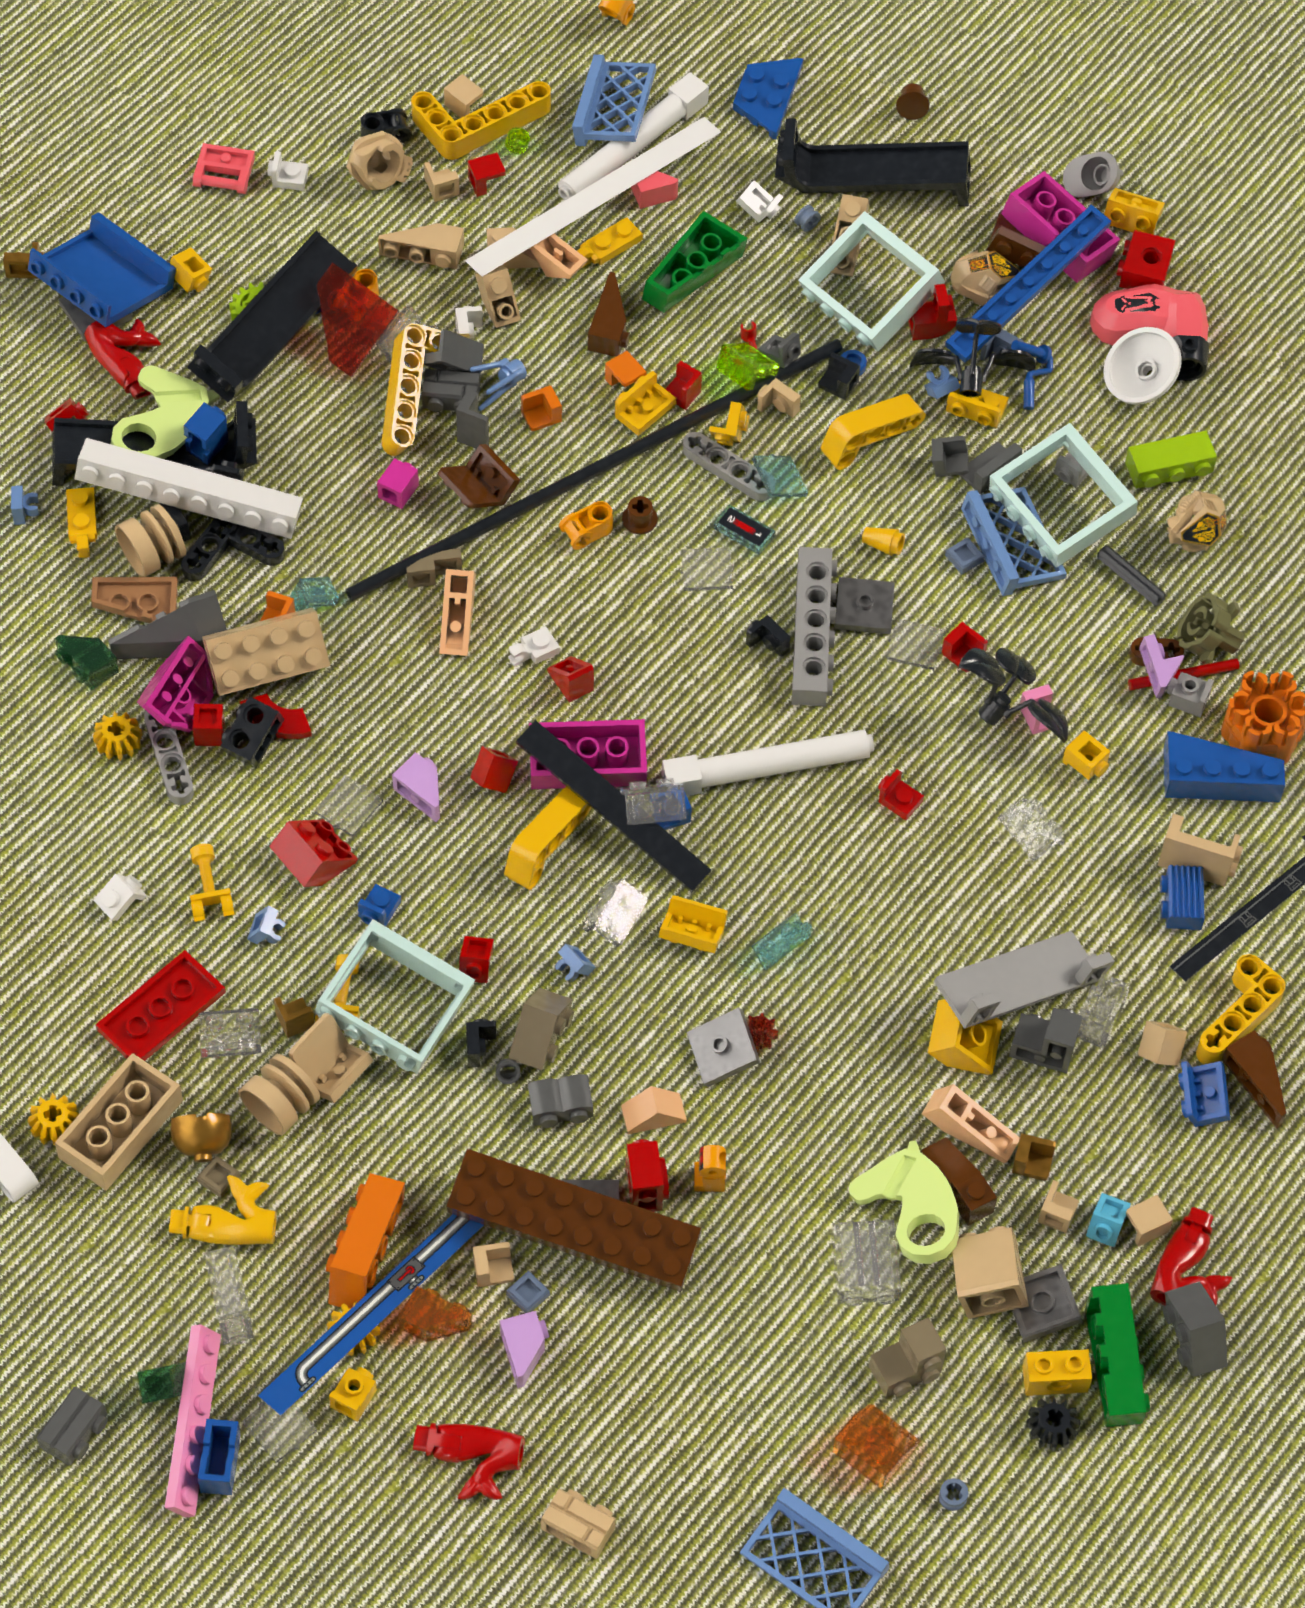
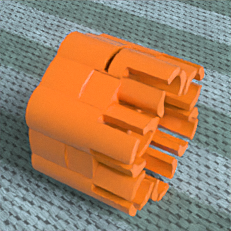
(1268, 702)

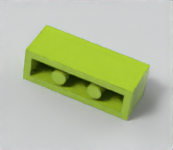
(1171, 459)

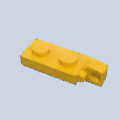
(610, 242)
(81, 519)

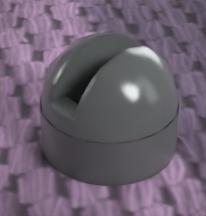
(507, 1076)

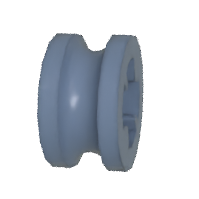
(807, 218)
(963, 1495)

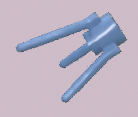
(509, 375)

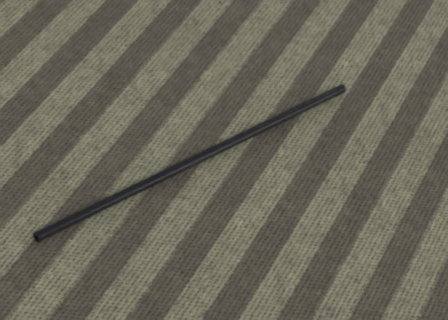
(591, 471)

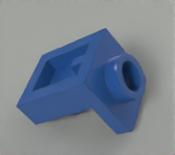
(378, 905)

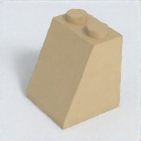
(989, 1272)

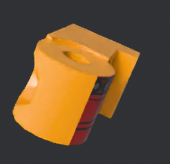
(710, 1170)

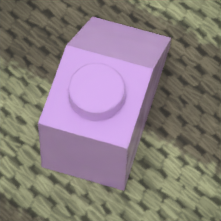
(419, 784)
(524, 1344)

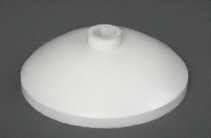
(1137, 355)

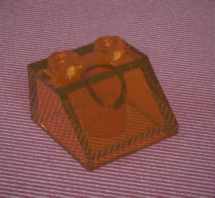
(875, 1445)

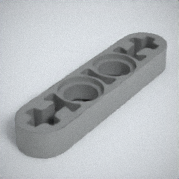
(724, 469)
(166, 755)

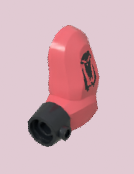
(1162, 307)

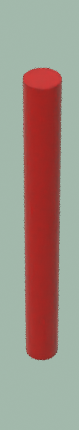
(1196, 671)

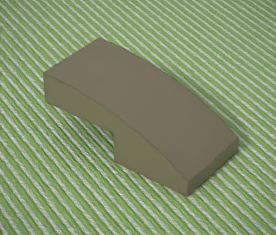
(424, 570)

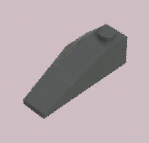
(194, 618)

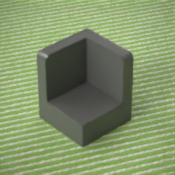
(950, 456)

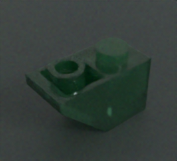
(88, 658)
(160, 1382)

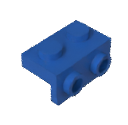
(1204, 1093)

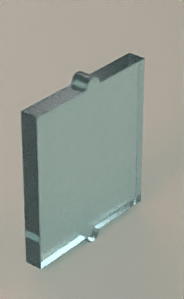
(780, 476)

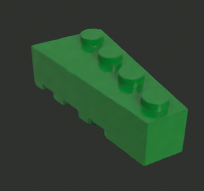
(694, 260)
(1116, 1355)

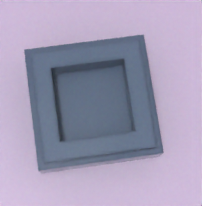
(964, 555)
(528, 1292)

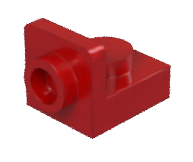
(66, 410)
(898, 795)
(476, 957)

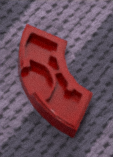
(295, 723)

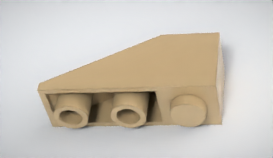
(850, 209)
(428, 244)

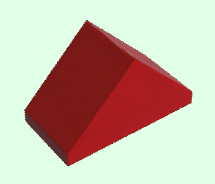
(573, 677)

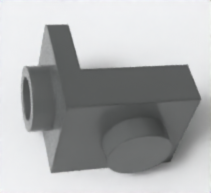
(782, 350)

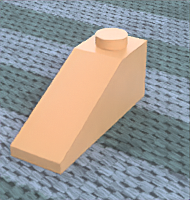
(457, 612)
(970, 1123)

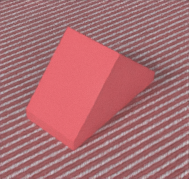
(655, 189)

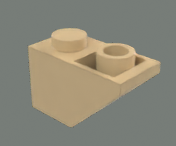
(498, 296)

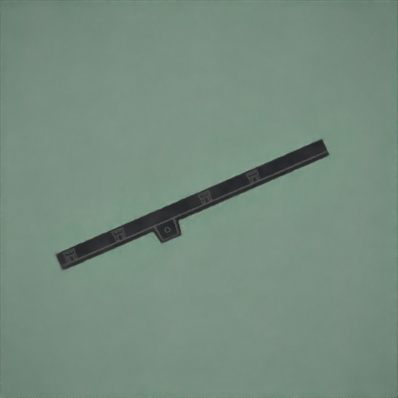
(1241, 921)

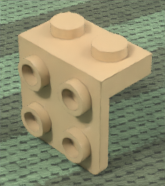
(329, 1058)

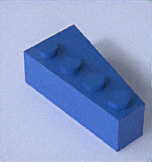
(1219, 772)

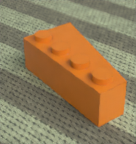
(364, 1239)

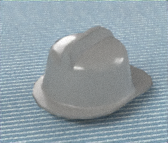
(1091, 174)

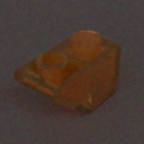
(432, 1317)

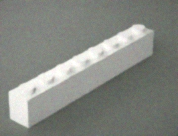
(188, 488)

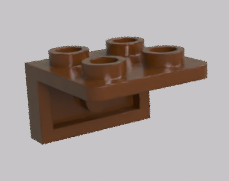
(1012, 243)
(483, 481)

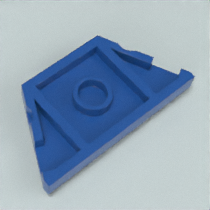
(767, 92)

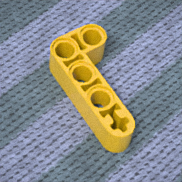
(869, 426)
(543, 837)
(1236, 1015)

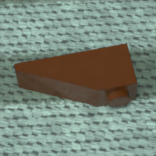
(608, 327)
(1255, 1069)
(970, 1189)

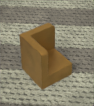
(294, 1016)
(1034, 1157)

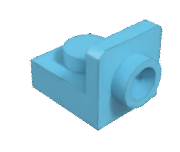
(1107, 1220)

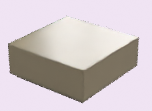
(215, 1176)

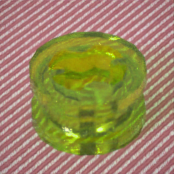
(512, 136)

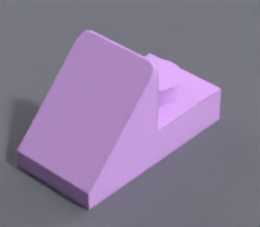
(1158, 668)

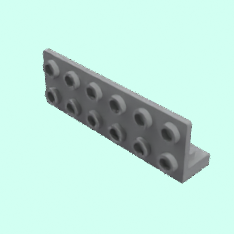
(1020, 978)

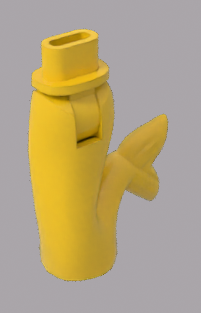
(219, 1226)

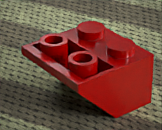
(312, 851)

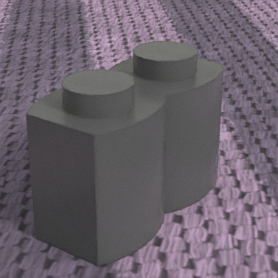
(560, 1100)

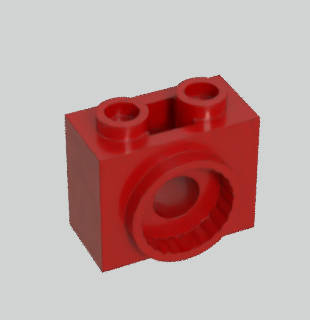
(1145, 261)
(646, 1175)

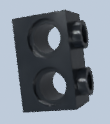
(259, 734)

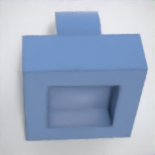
(943, 385)
(20, 505)
(263, 926)
(576, 960)

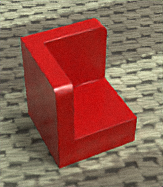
(484, 169)
(685, 385)
(960, 641)
(208, 724)
(493, 769)

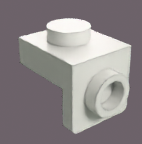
(759, 202)
(119, 895)

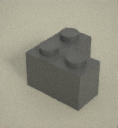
(1046, 1041)
(1198, 1329)

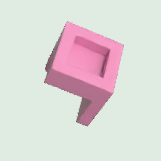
(1042, 692)

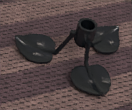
(971, 376)
(999, 703)

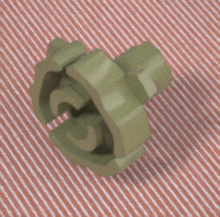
(1209, 627)

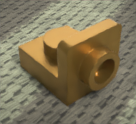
(17, 263)

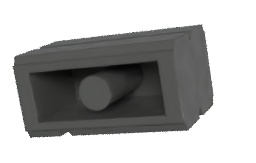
(446, 388)
(73, 1426)

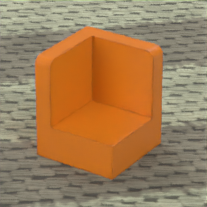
(623, 369)
(541, 408)
(277, 605)

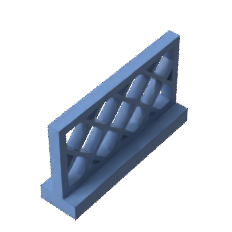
(594, 99)
(992, 546)
(824, 1531)

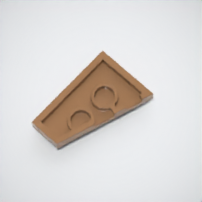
(135, 596)

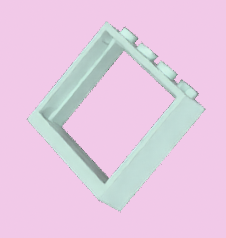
(904, 308)
(1032, 529)
(418, 961)

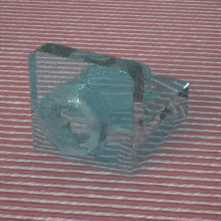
(314, 593)

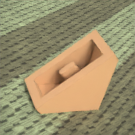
(557, 257)
(653, 1110)

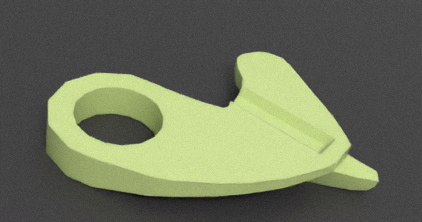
(177, 402)
(924, 1197)

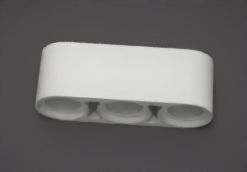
(15, 1175)

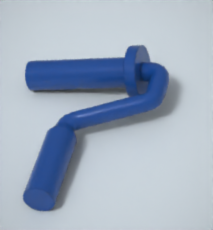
(1043, 355)

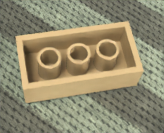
(266, 651)
(119, 1121)

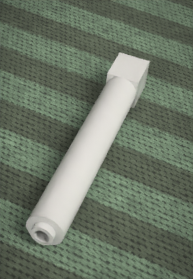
(682, 101)
(767, 761)

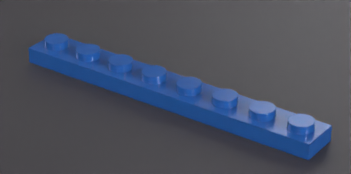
(1033, 278)

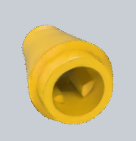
(884, 539)

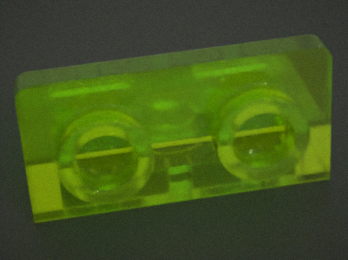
(745, 364)

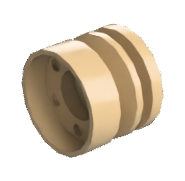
(153, 539)
(279, 1094)

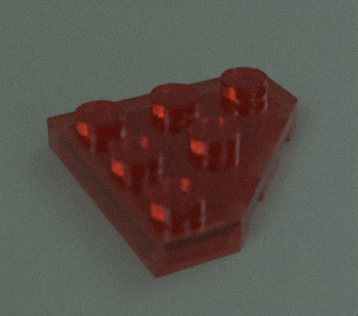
(351, 318)

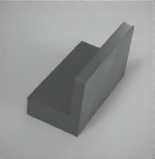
(455, 353)
(471, 425)
(988, 463)

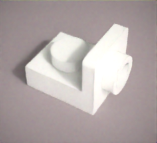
(287, 174)
(468, 318)

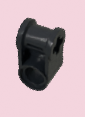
(386, 121)

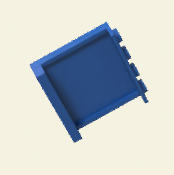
(104, 271)

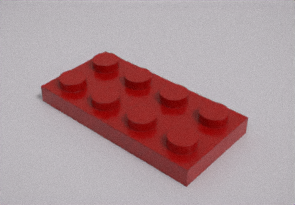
(161, 1007)

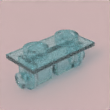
(781, 940)

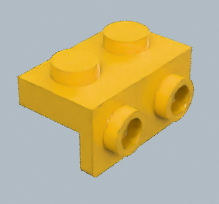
(643, 404)
(736, 423)
(693, 924)

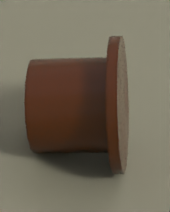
(912, 102)
(640, 516)

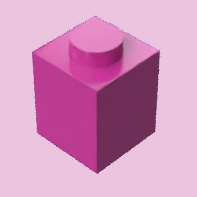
(398, 483)

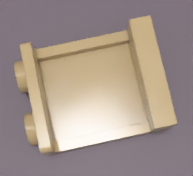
(1189, 850)

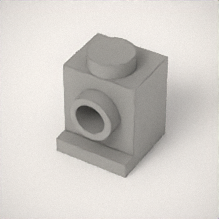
(1189, 693)

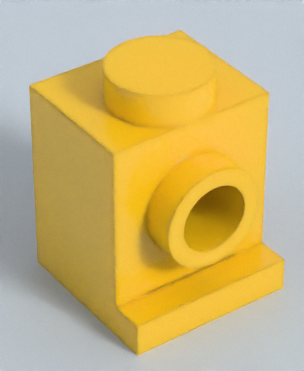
(191, 270)
(1087, 756)
(353, 1402)

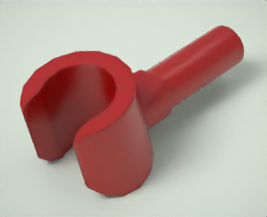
(749, 335)

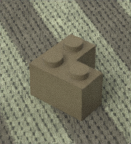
(539, 1024)
(910, 1361)

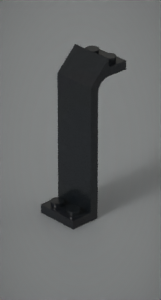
(873, 166)
(268, 320)
(71, 434)

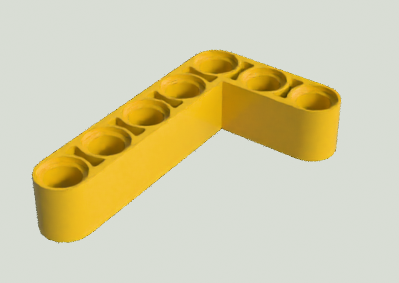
(461, 136)
(409, 379)

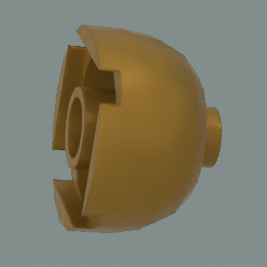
(201, 1135)

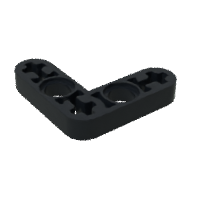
(232, 537)

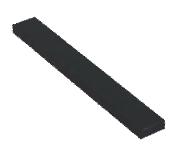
(612, 805)

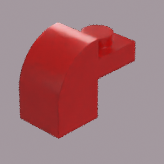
(934, 317)

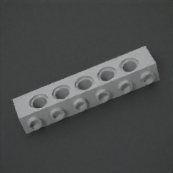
(808, 688)

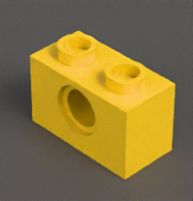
(1057, 1372)

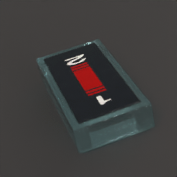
(744, 529)

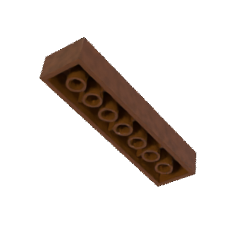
(574, 1220)

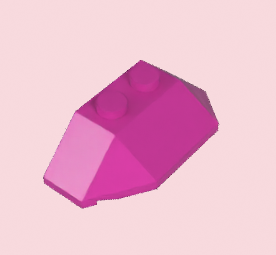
(178, 685)

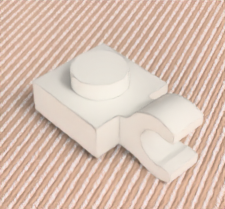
(536, 645)

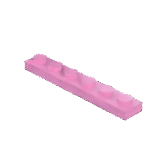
(191, 1422)

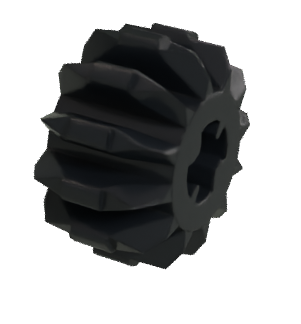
(1056, 1413)

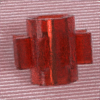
(762, 1031)

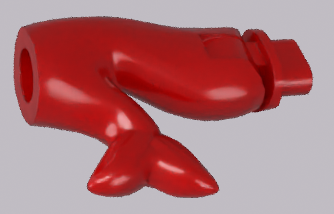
(118, 362)
(1182, 1253)
(465, 1442)

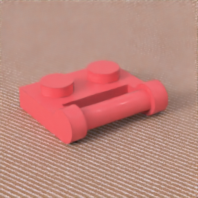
(224, 161)

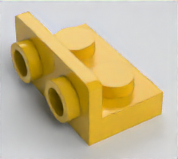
(1133, 211)
(983, 409)

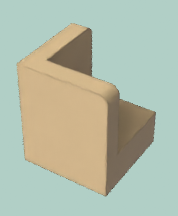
(461, 94)
(441, 184)
(1162, 1043)
(1058, 1209)
(1149, 1220)
(493, 1264)

